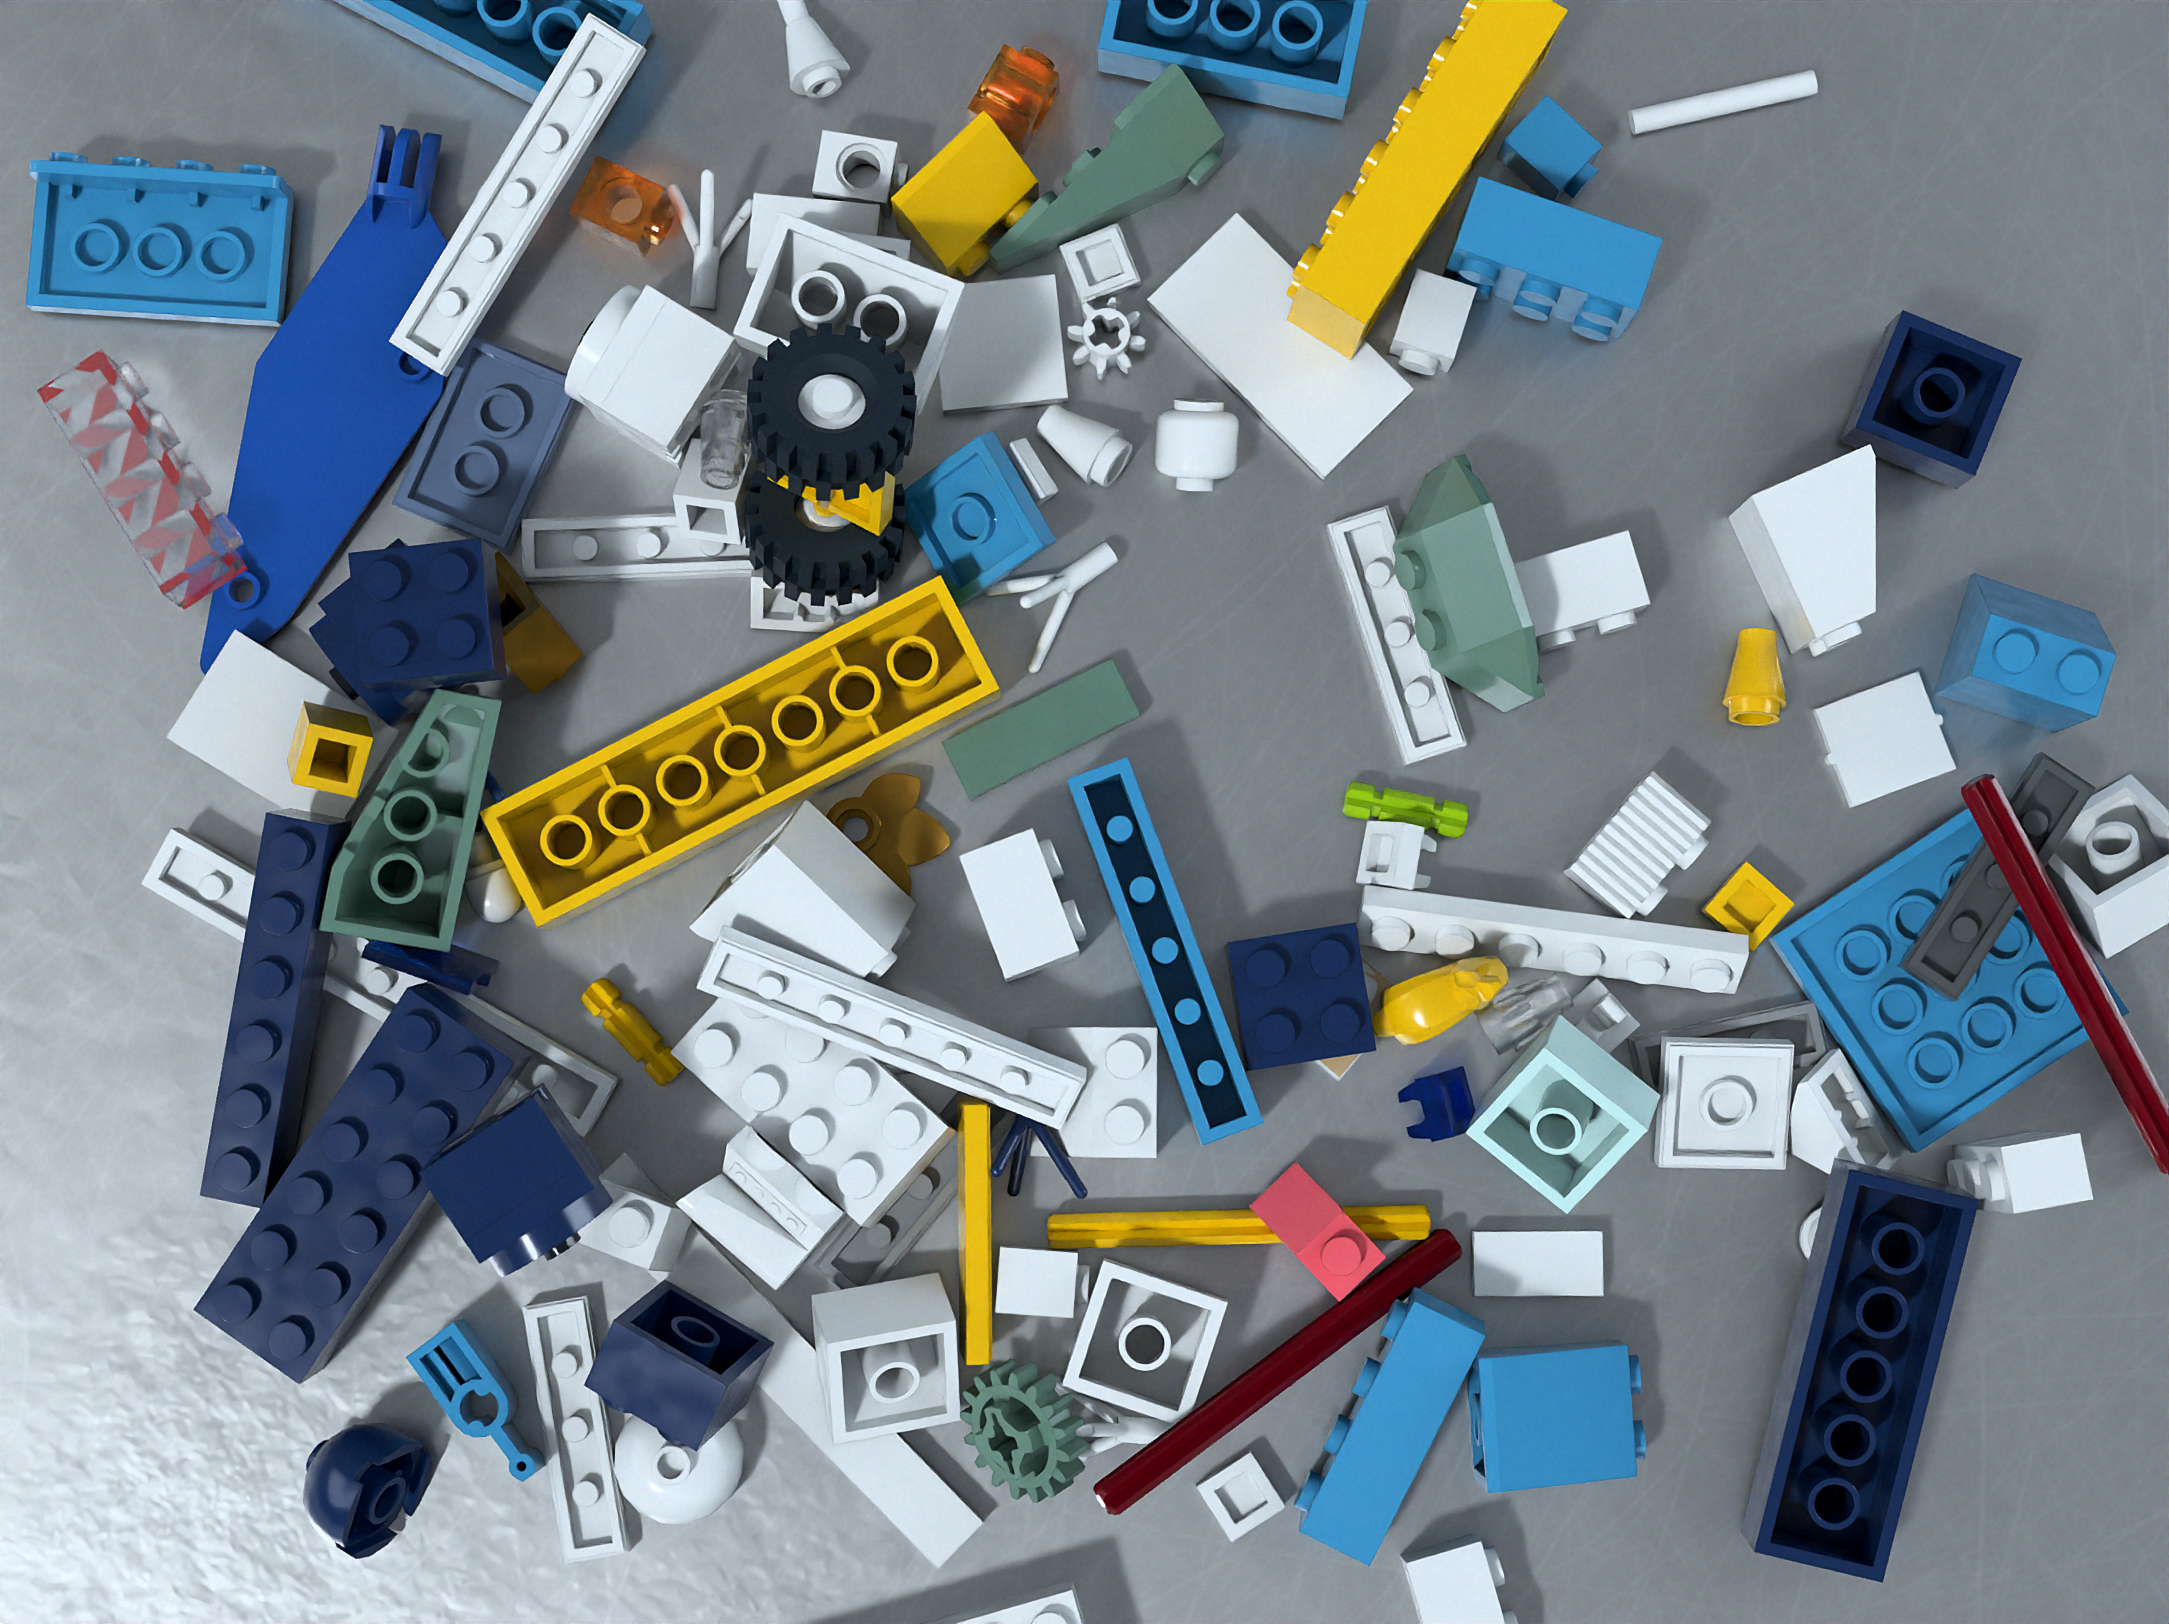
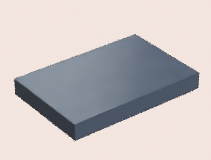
(487, 445)

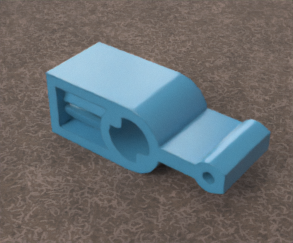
(457, 1366)

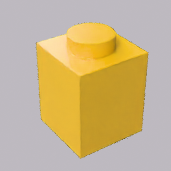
(329, 749)

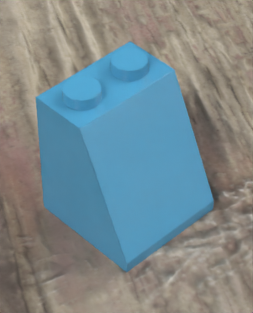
(2026, 657)
(1554, 1415)

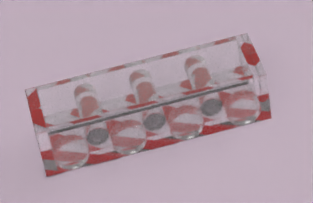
(143, 479)

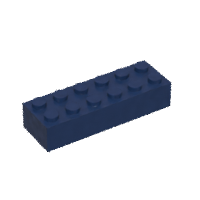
(357, 1184)
(1858, 1369)

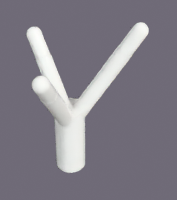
(705, 251)
(1047, 585)
(1118, 1430)

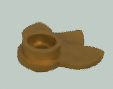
(896, 829)

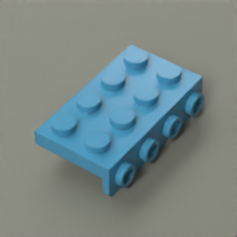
(159, 240)

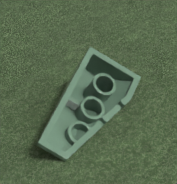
(1152, 154)
(413, 842)

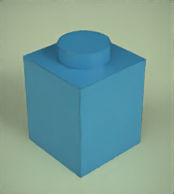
(1551, 152)

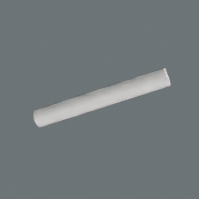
(1722, 102)

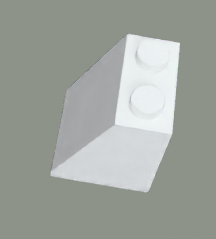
(1815, 550)
(814, 898)

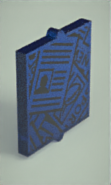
(456, 970)

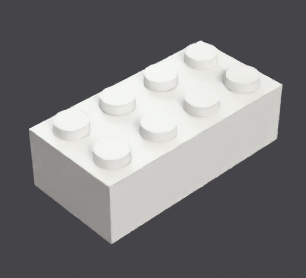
(818, 1105)

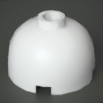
(674, 1480)

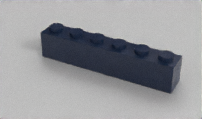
(273, 1009)

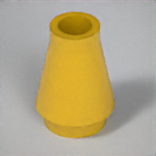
(1755, 681)

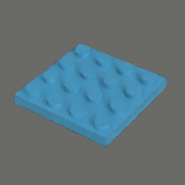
(1915, 1050)

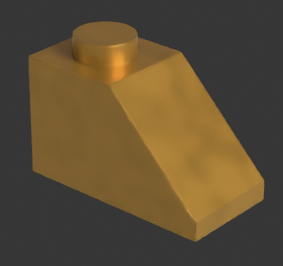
(532, 637)

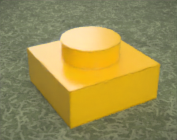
(1747, 905)

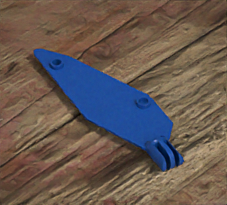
(333, 397)

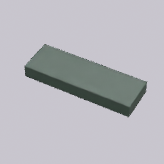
(1041, 729)

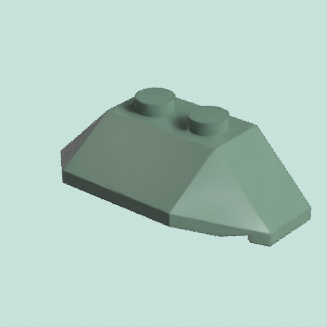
(1467, 589)

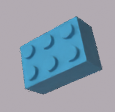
(1552, 260)

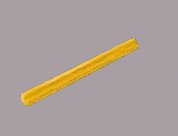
(1216, 1227)

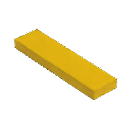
(974, 1230)

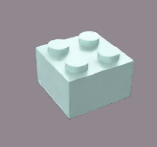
(1563, 1114)

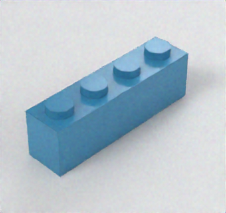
(1390, 1425)

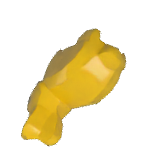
(1438, 998)

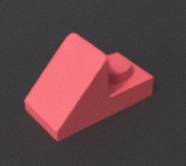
(1317, 1231)

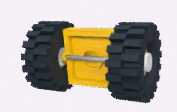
(832, 438)

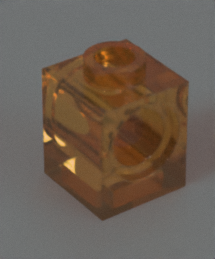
(1017, 94)
(603, 188)

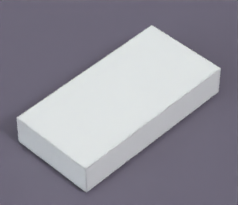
(1537, 1263)

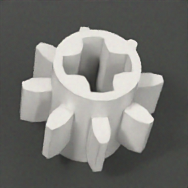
(1110, 321)

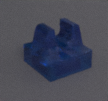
(1444, 1102)

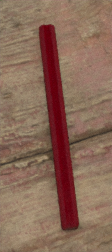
(2071, 962)
(1275, 1372)

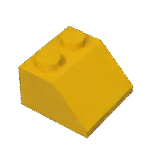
(965, 198)

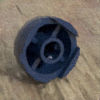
(362, 1483)

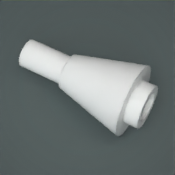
(813, 60)

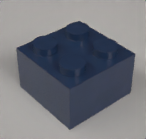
(1931, 399)
(427, 616)
(1300, 997)
(678, 1365)

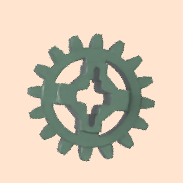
(1024, 1430)

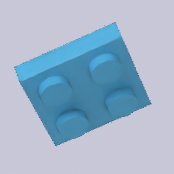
(975, 518)

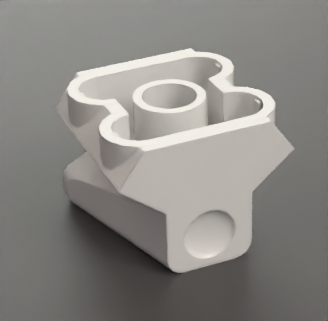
(763, 1209)

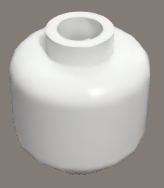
(1196, 443)

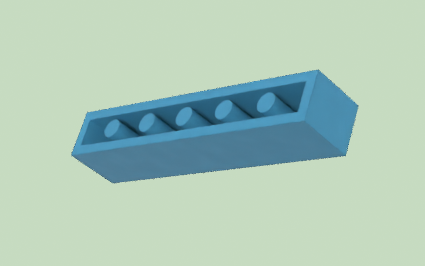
(1164, 951)

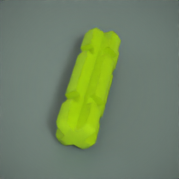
(1401, 806)

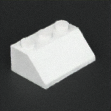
(829, 278)

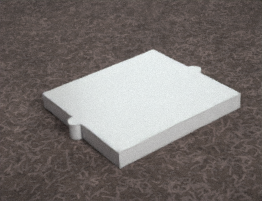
(1884, 739)

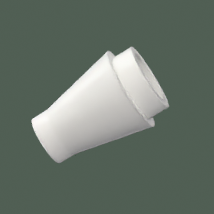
(1088, 446)

